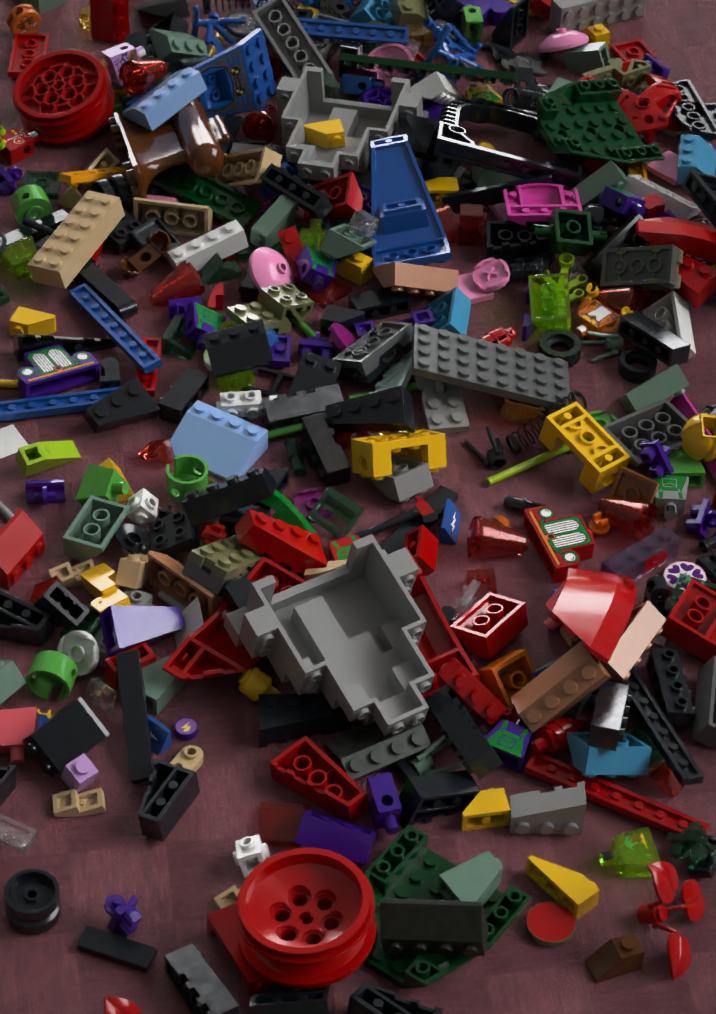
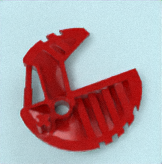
(646, 109)

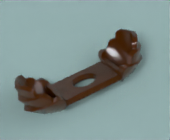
(158, 246)

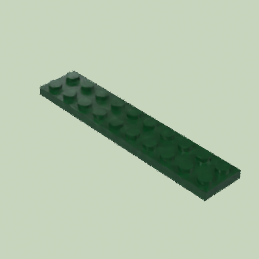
(422, 68)

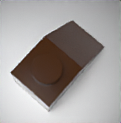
(616, 958)

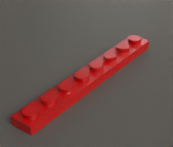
(611, 795)

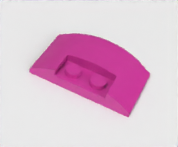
(537, 200)

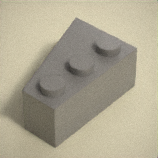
(548, 812)

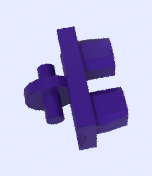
(657, 68)
(8, 179)
(180, 305)
(317, 345)
(656, 457)
(45, 491)
(702, 519)
(123, 916)

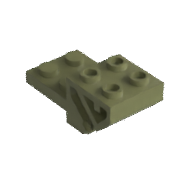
(632, 80)
(273, 306)

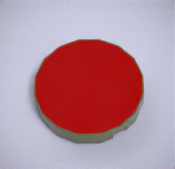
(550, 924)

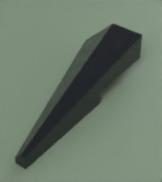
(25, 343)

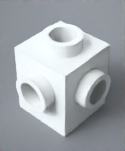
(142, 507)
(250, 853)

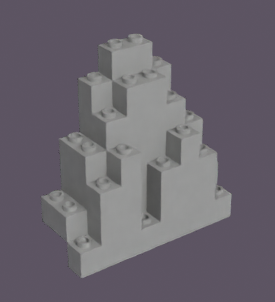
(305, 102)
(345, 636)

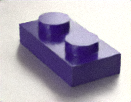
(281, 351)

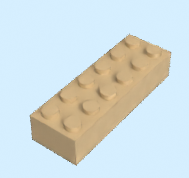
(76, 239)

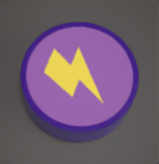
(186, 728)

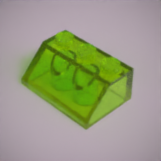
(550, 301)

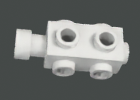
(241, 403)

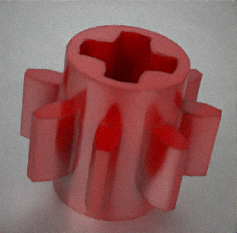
(214, 533)

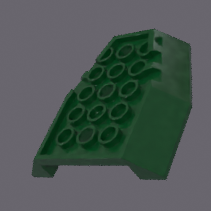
(589, 124)
(413, 872)

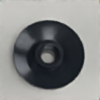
(133, 538)

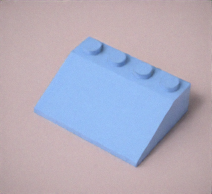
(166, 98)
(220, 439)

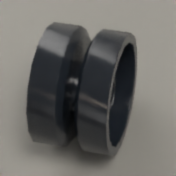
(116, 186)
(32, 901)

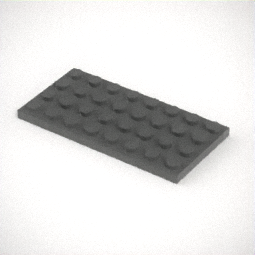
(489, 367)

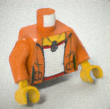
(596, 316)

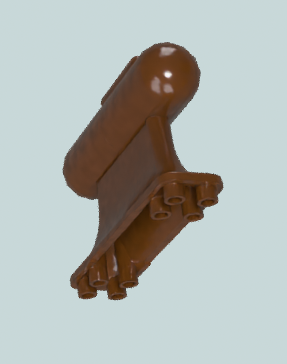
(183, 139)

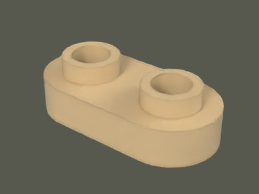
(189, 757)

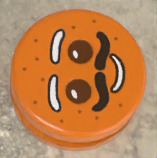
(23, 19)

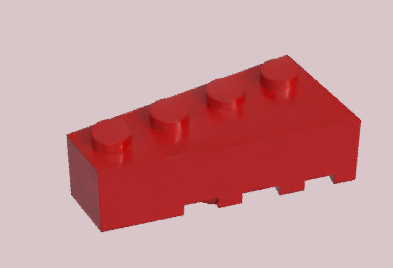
(697, 281)
(281, 541)
(319, 779)

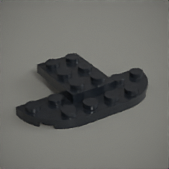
(693, 114)

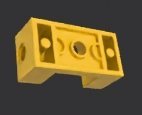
(373, 454)
(600, 456)

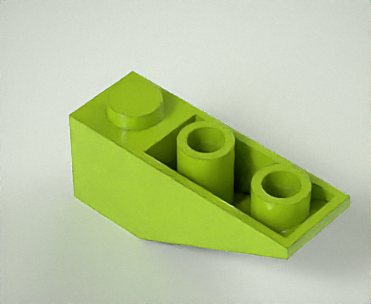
(45, 456)

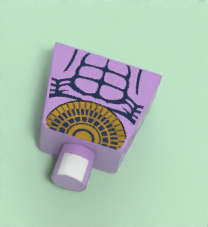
(117, 56)

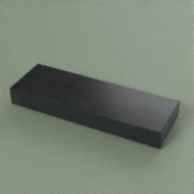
(116, 948)

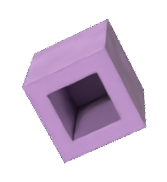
(79, 773)

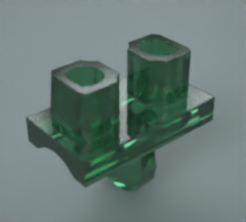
(692, 840)

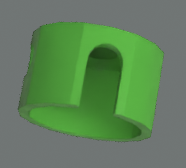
(33, 207)
(185, 476)
(51, 670)

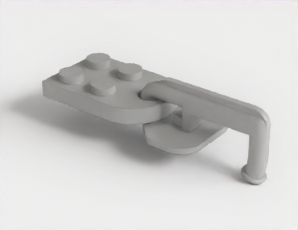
(442, 406)

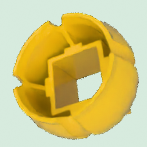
(695, 441)

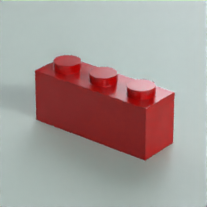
(472, 691)

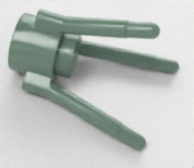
(612, 343)
(423, 763)

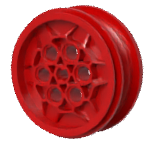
(64, 97)
(306, 918)

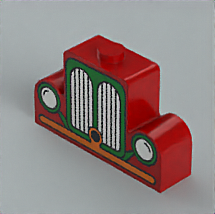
(558, 541)

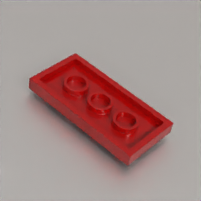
(25, 50)

